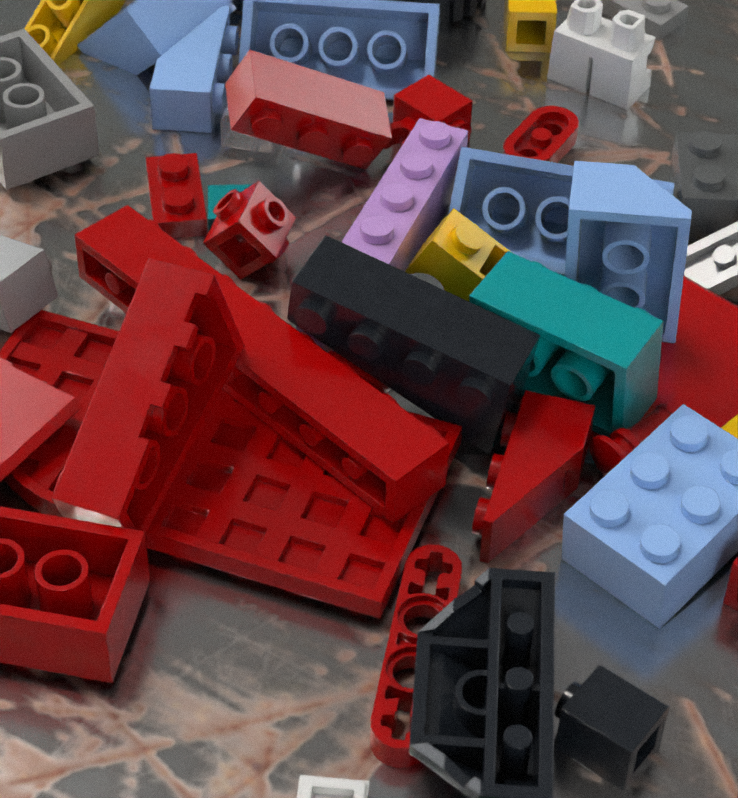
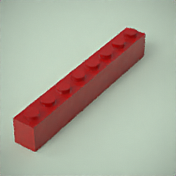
(286, 376)

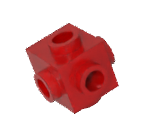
(249, 229)

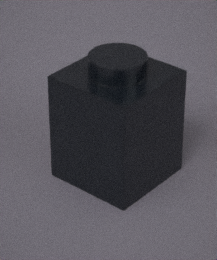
(609, 726)

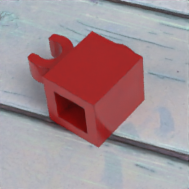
(430, 101)

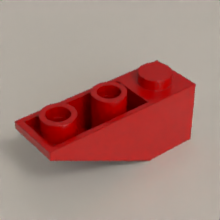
(537, 472)

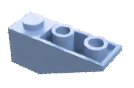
(192, 76)

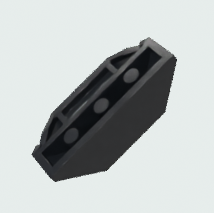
(489, 687)

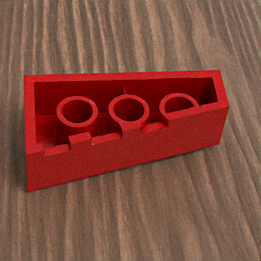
(150, 398)

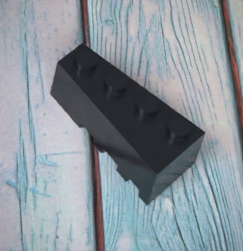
(415, 338)

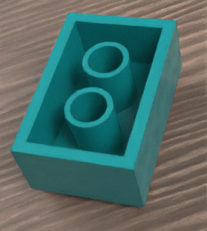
(588, 342)

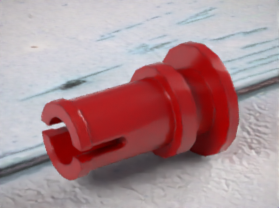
(611, 450)

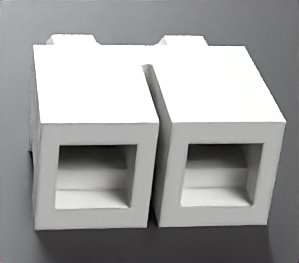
(602, 53)

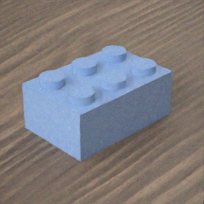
(660, 518)

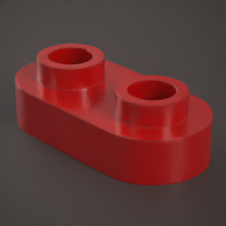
(544, 135)

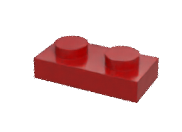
(177, 194)

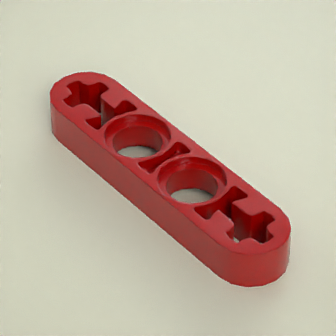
(402, 646)

